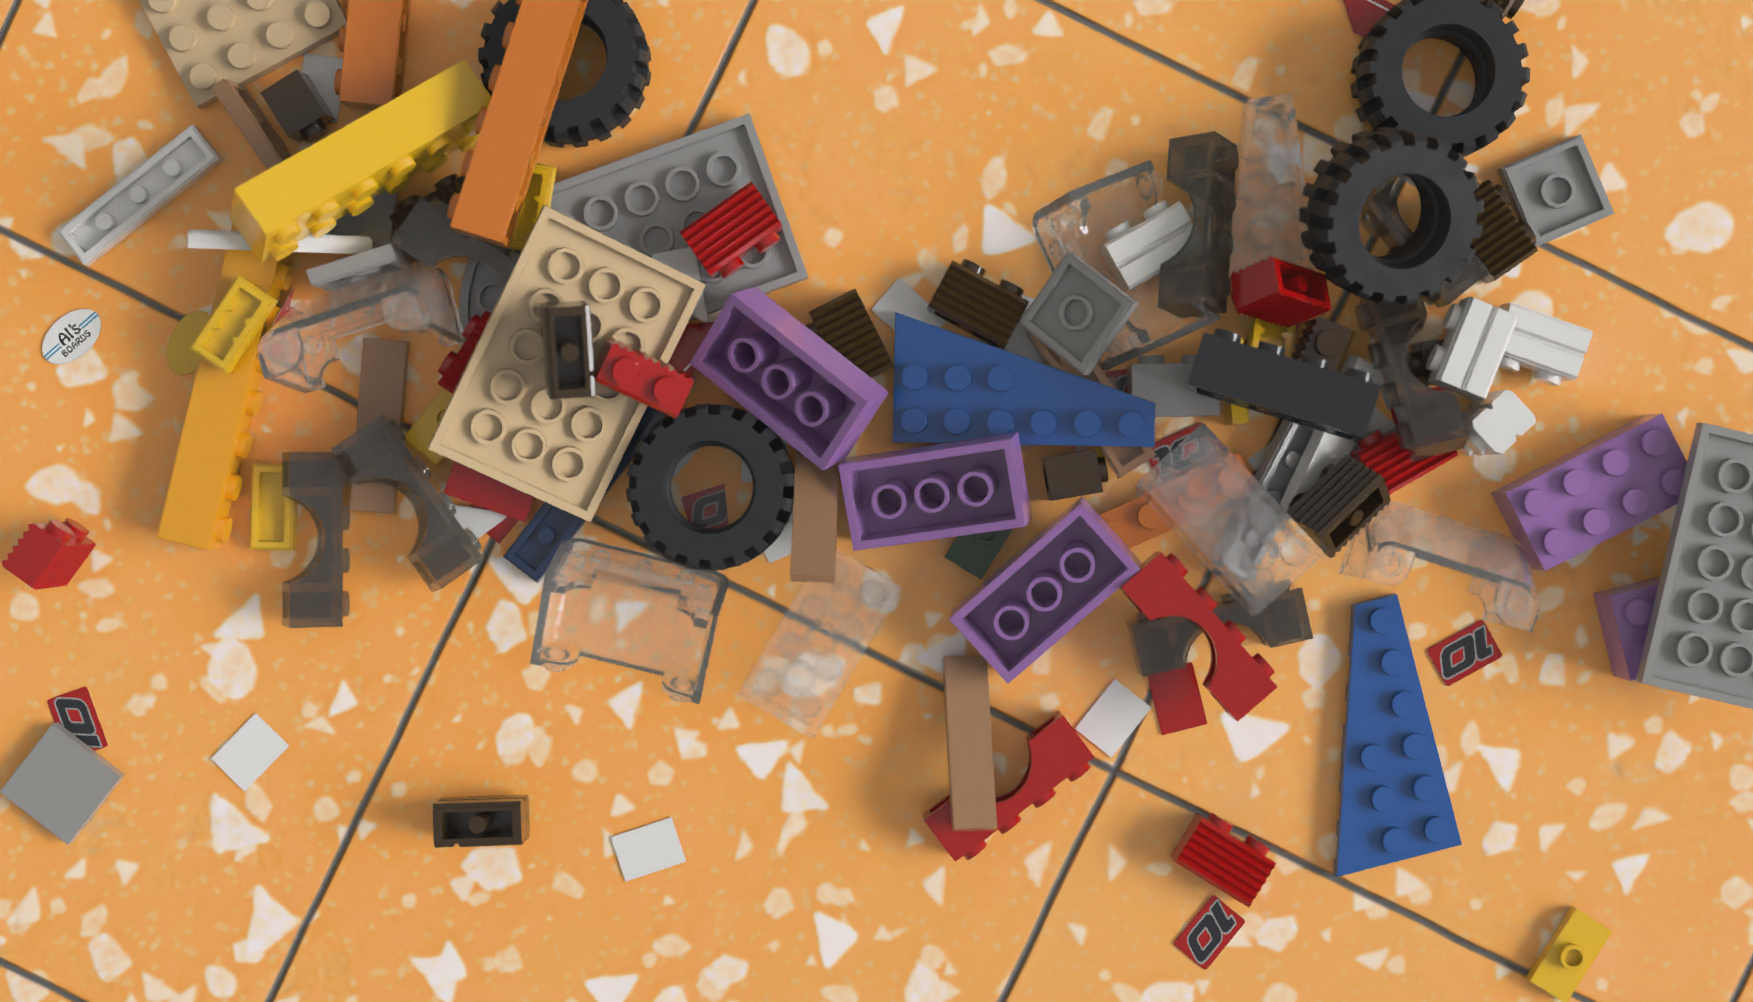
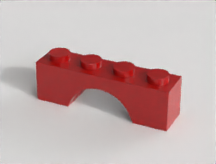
(1233, 675)
(1054, 755)

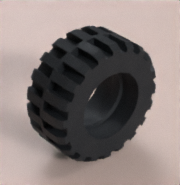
(1482, 39)
(614, 94)
(1440, 237)
(652, 497)

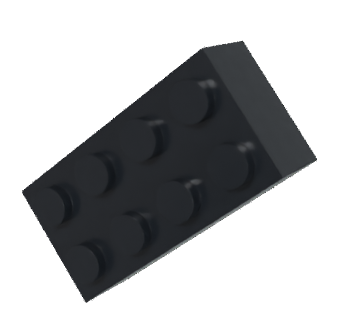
(1283, 386)

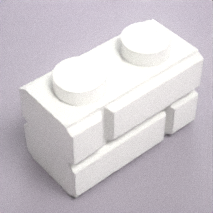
(1139, 251)
(1545, 346)
(1471, 348)
(1496, 423)

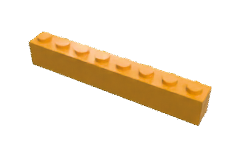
(219, 421)

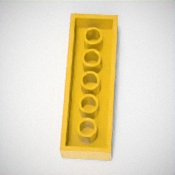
(359, 163)

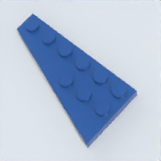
(970, 390)
(1390, 764)

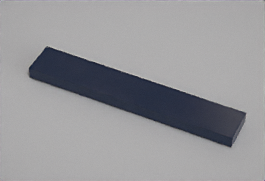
(551, 525)

